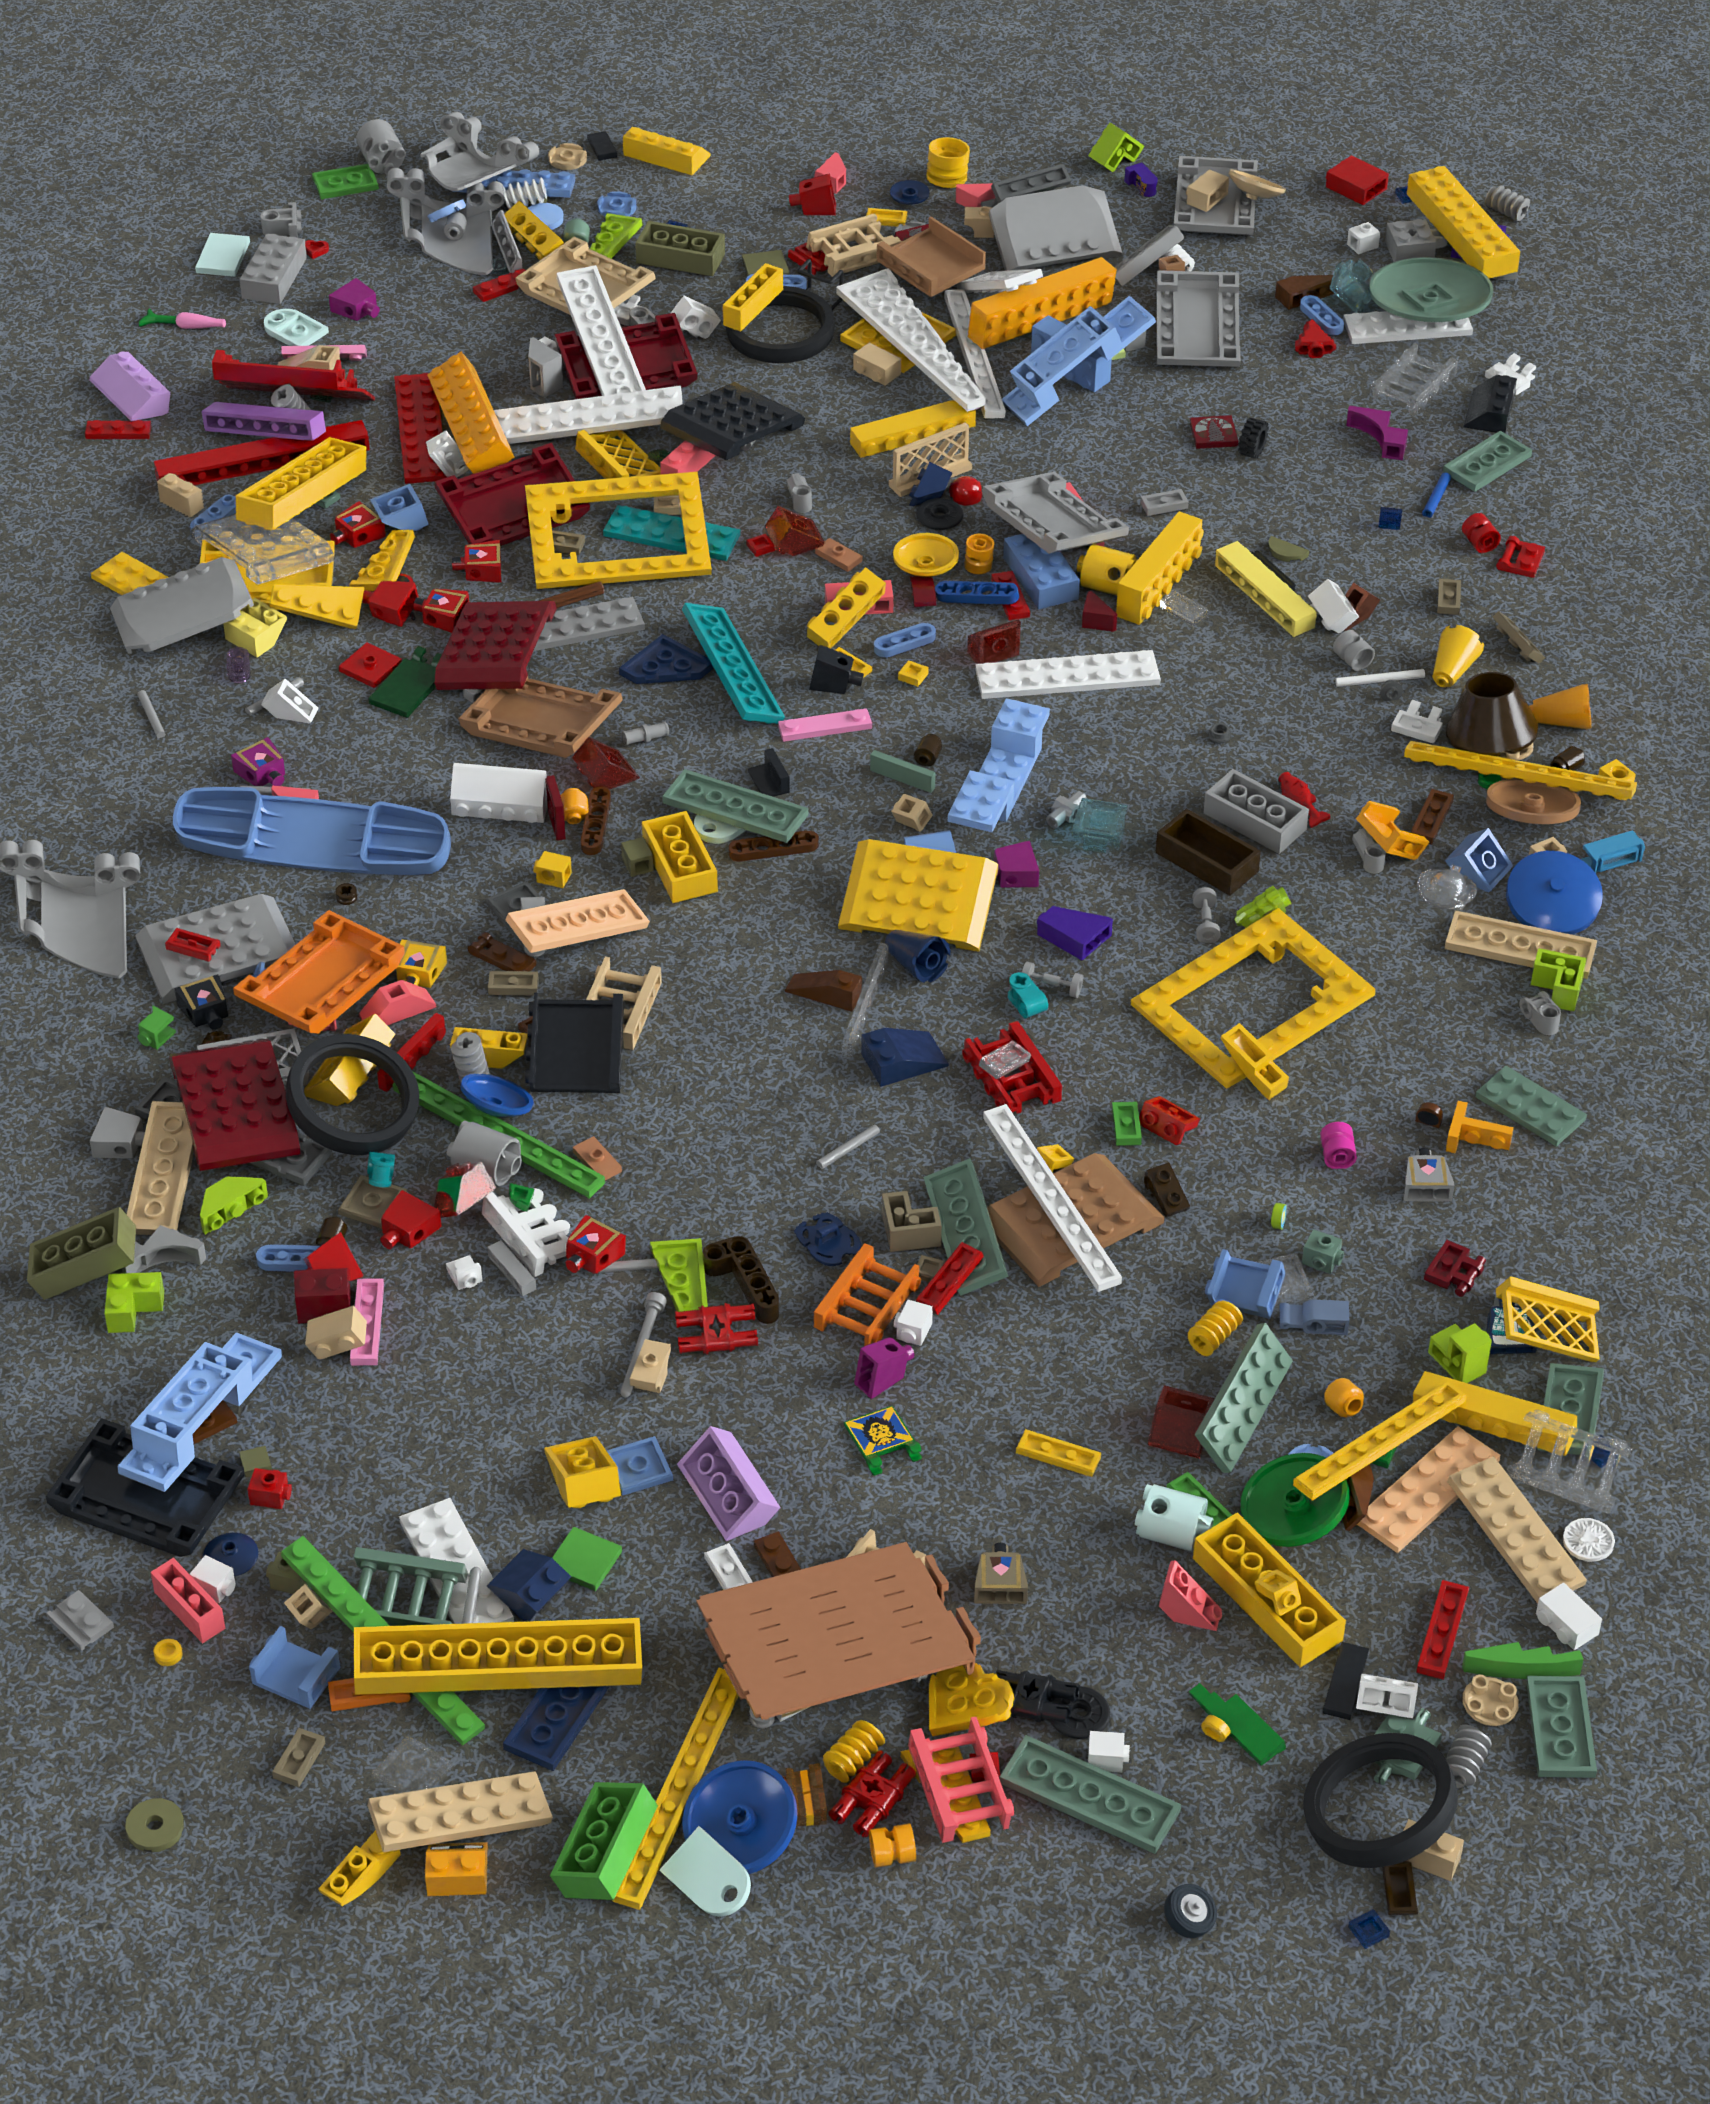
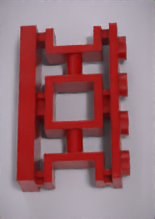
(1048, 1084)

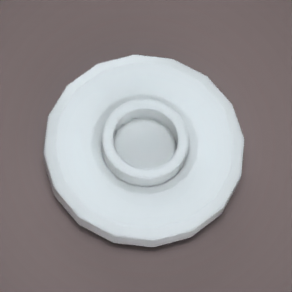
(1588, 1539)

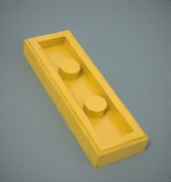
(1058, 1453)

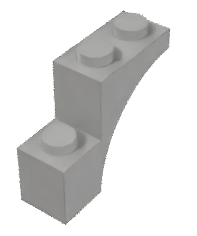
(163, 1247)

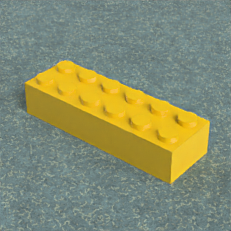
(1159, 568)
(1236, 1558)

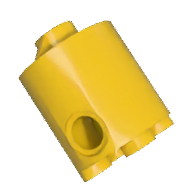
(1101, 567)

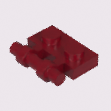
(1447, 1264)

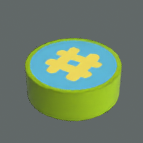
(1278, 1216)

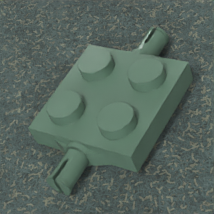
(1413, 1727)

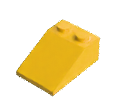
(583, 1472)

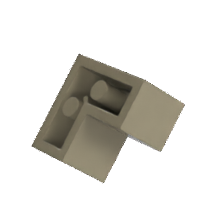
(907, 1227)

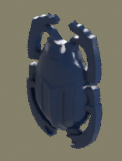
(828, 1239)

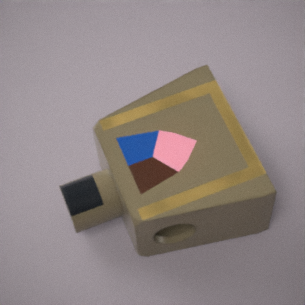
(1000, 1577)

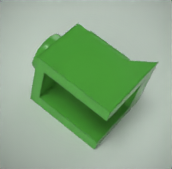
(155, 1029)

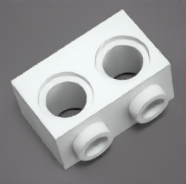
(696, 317)
(1387, 1696)

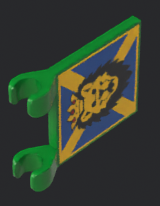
(881, 1434)

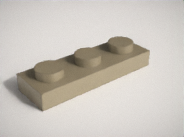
(1518, 638)

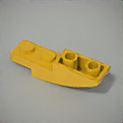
(358, 1871)

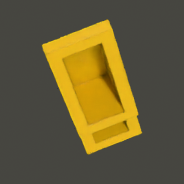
(1255, 1061)

